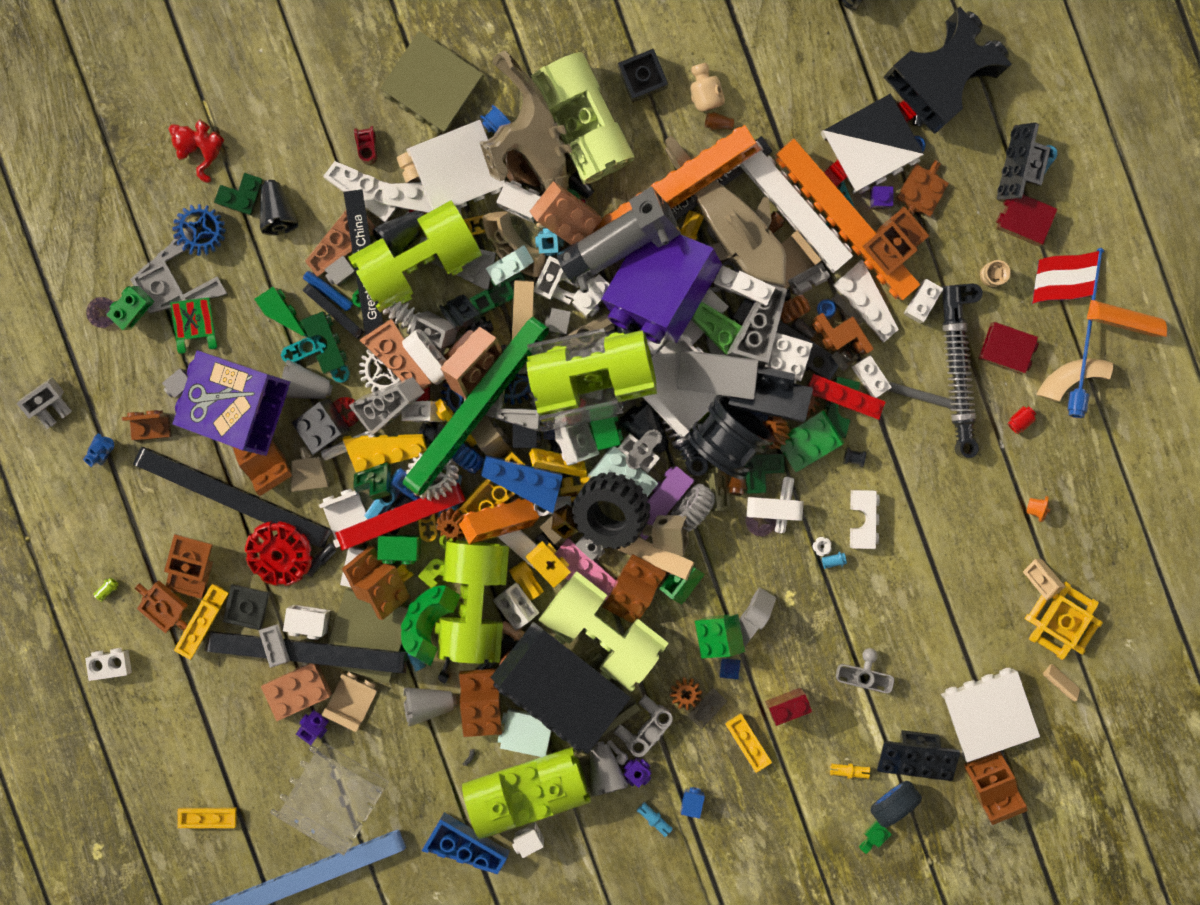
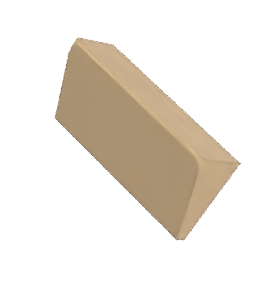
(1043, 579)
(1062, 682)

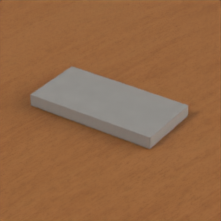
(717, 374)

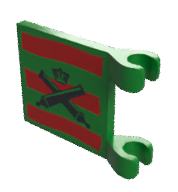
(193, 320)

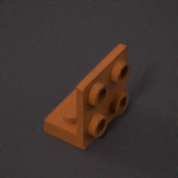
(148, 426)

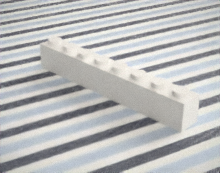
(796, 210)

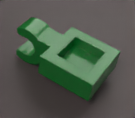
(875, 835)

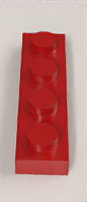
(846, 397)

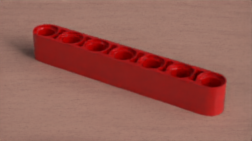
(397, 518)

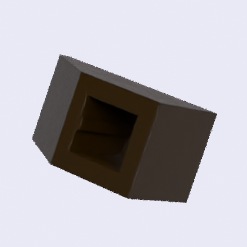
(564, 524)

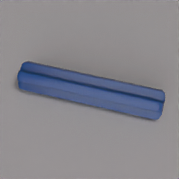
(327, 290)

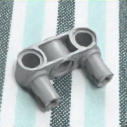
(649, 732)

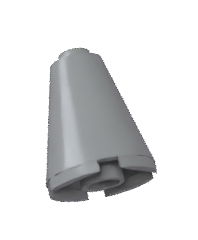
(305, 382)
(426, 704)
(604, 771)

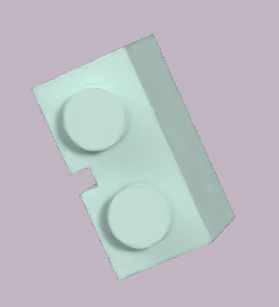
(509, 265)

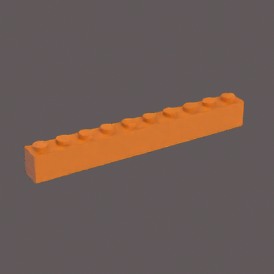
(699, 172)
(840, 214)

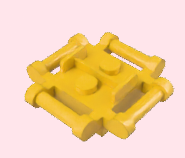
(1065, 622)

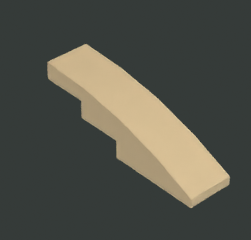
(522, 304)
(664, 560)

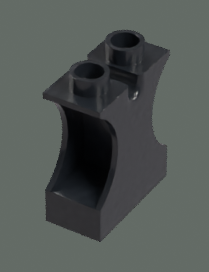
(935, 80)

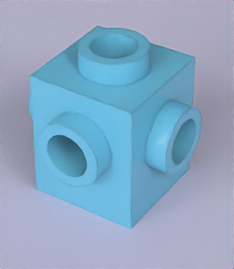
(546, 247)

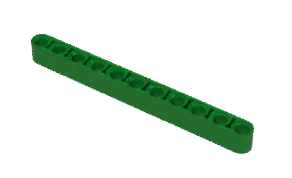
(474, 407)

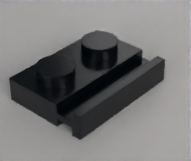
(460, 312)

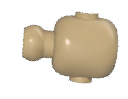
(706, 90)

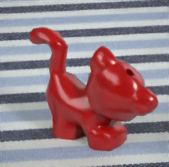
(187, 140)

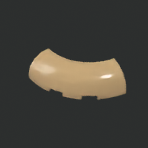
(506, 240)
(1068, 374)

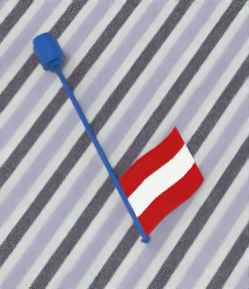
(1070, 279)

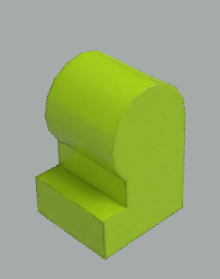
(431, 571)

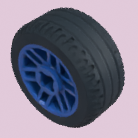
(896, 804)

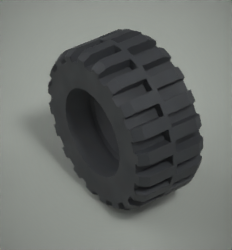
(597, 525)

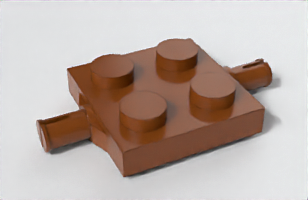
(922, 189)
(162, 606)

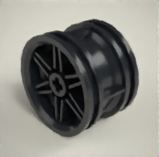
(730, 438)

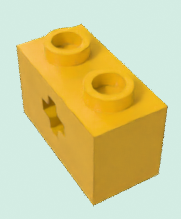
(557, 571)

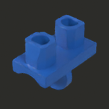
(99, 450)

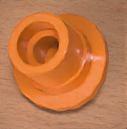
(1038, 508)

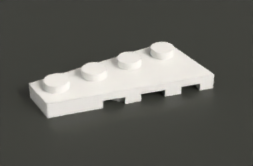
(350, 179)
(407, 196)
(866, 298)

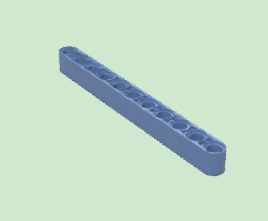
(318, 871)

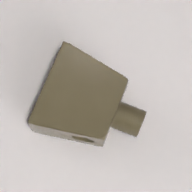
(308, 472)
(668, 534)

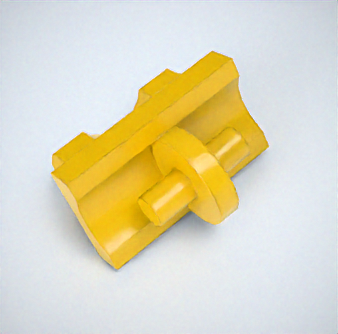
(569, 489)

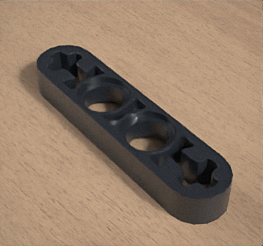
(331, 309)

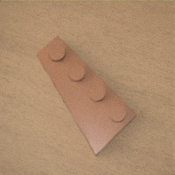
(333, 245)
(387, 345)

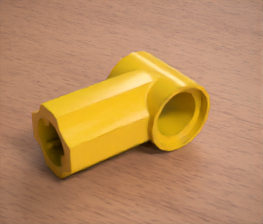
(691, 225)
(525, 577)

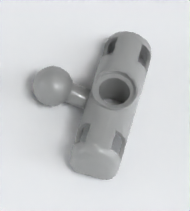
(854, 673)

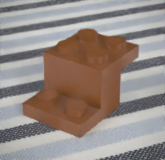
(895, 241)
(842, 334)
(264, 470)
(188, 566)
(376, 582)
(634, 589)
(479, 703)
(995, 787)

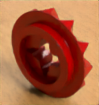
(346, 401)

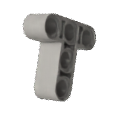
(756, 614)

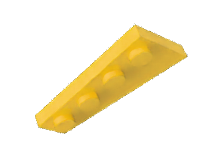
(372, 451)

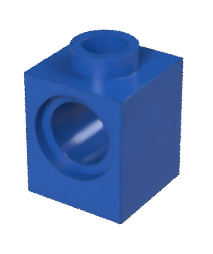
(692, 802)

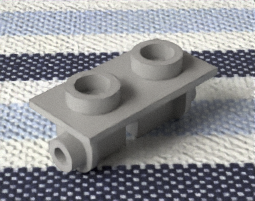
(803, 281)

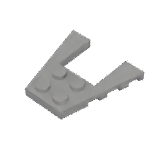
(161, 285)
(524, 418)

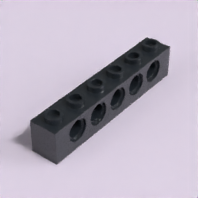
(828, 366)

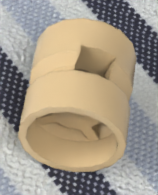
(410, 173)
(995, 273)

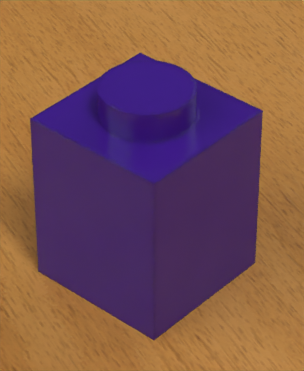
(881, 197)

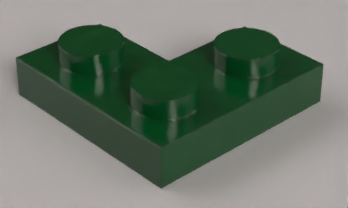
(243, 198)
(763, 465)
(376, 478)

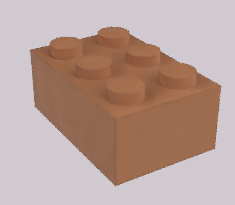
(565, 214)
(471, 362)
(296, 690)

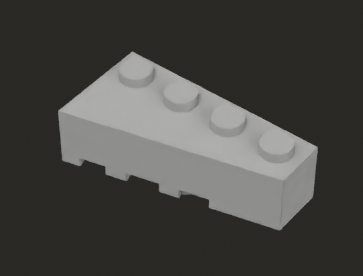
(759, 329)
(384, 405)

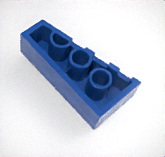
(529, 482)
(461, 843)

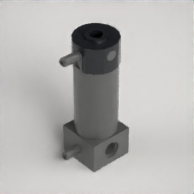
(646, 222)

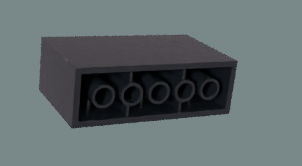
(559, 689)

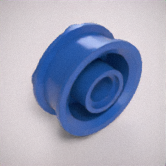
(493, 120)

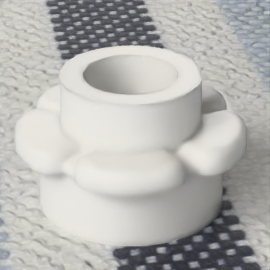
(817, 546)

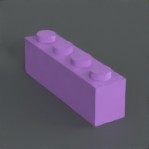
(667, 493)

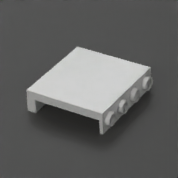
(454, 167)
(990, 714)

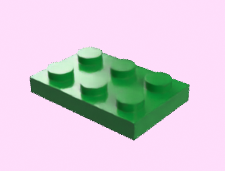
(811, 441)

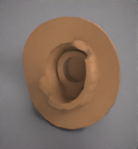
(519, 170)

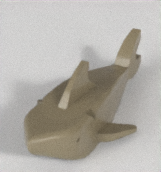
(737, 228)

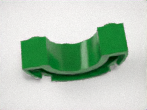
(421, 618)

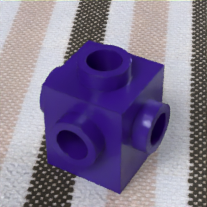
(312, 727)
(637, 765)

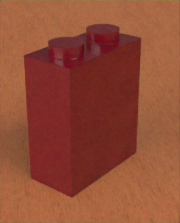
(1026, 219)
(1008, 348)
(788, 706)

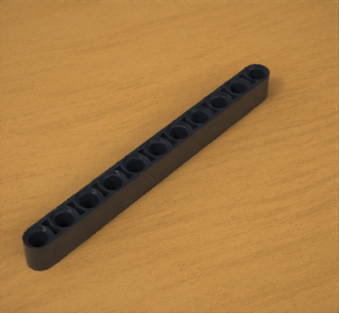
(228, 494)
(310, 652)

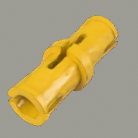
(849, 771)

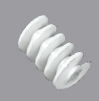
(402, 315)

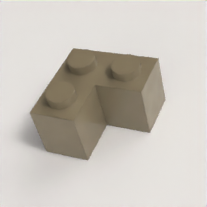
(491, 438)

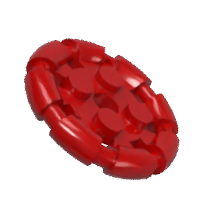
(286, 547)

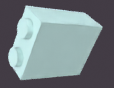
(523, 733)

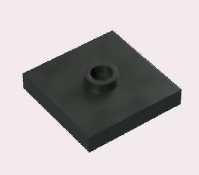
(246, 607)

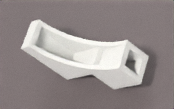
(744, 285)

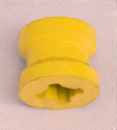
(404, 573)

